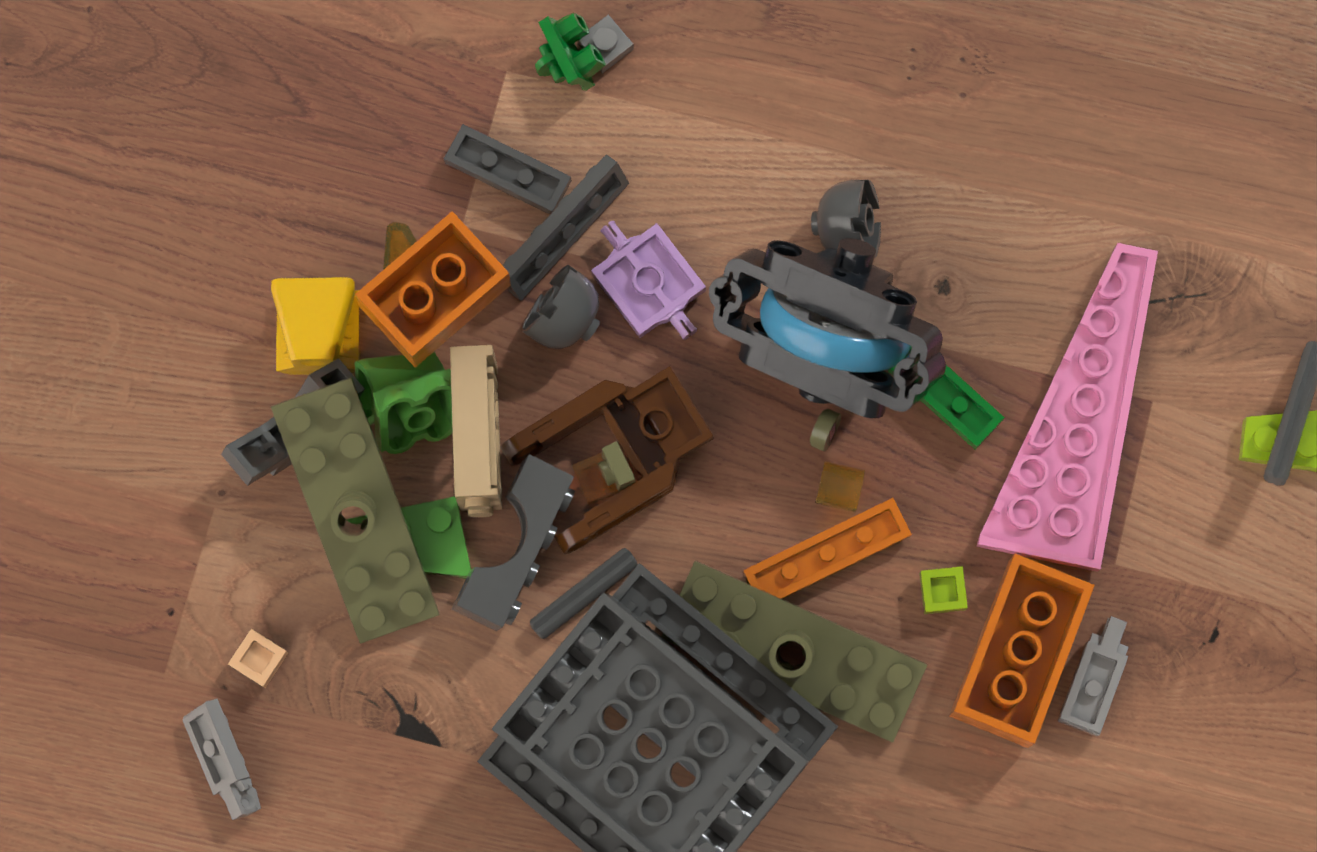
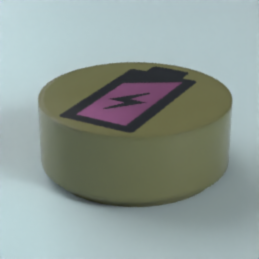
(825, 429)

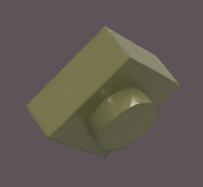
(615, 467)

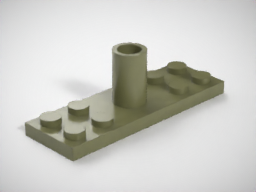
(341, 469)
(842, 668)

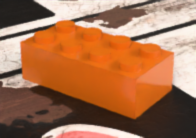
(1022, 651)

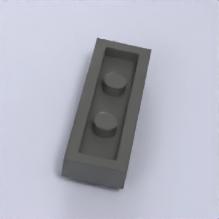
(507, 169)

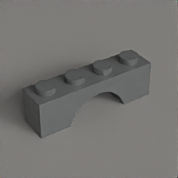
(536, 496)

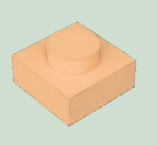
(258, 658)

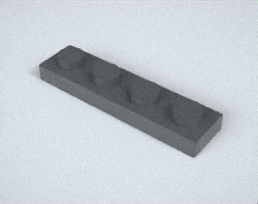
(564, 226)

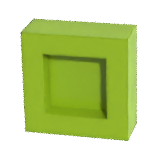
(943, 590)

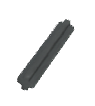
(1293, 418)

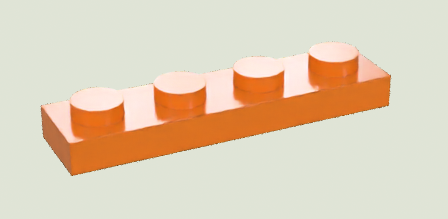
(830, 551)

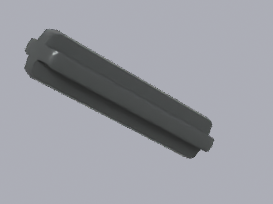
(583, 593)

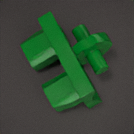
(561, 55)

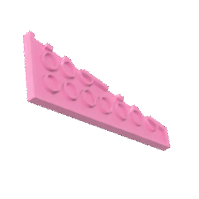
(1069, 463)

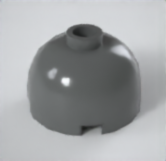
(847, 213)
(564, 311)

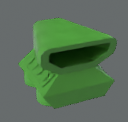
(405, 400)

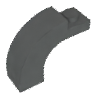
(263, 448)

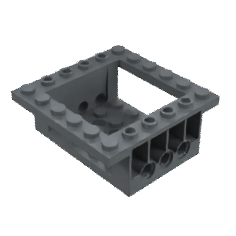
(593, 777)

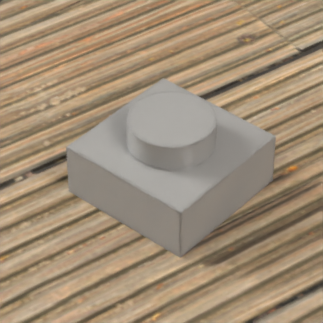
(608, 40)

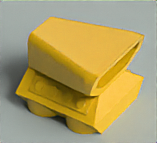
(315, 323)

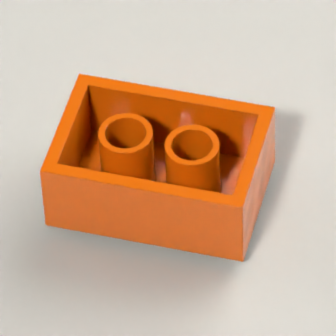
(433, 289)

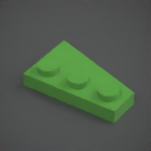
(437, 536)

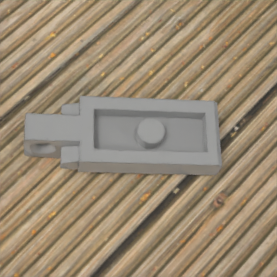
(1096, 679)
(221, 759)

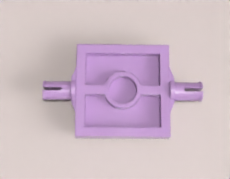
(648, 280)

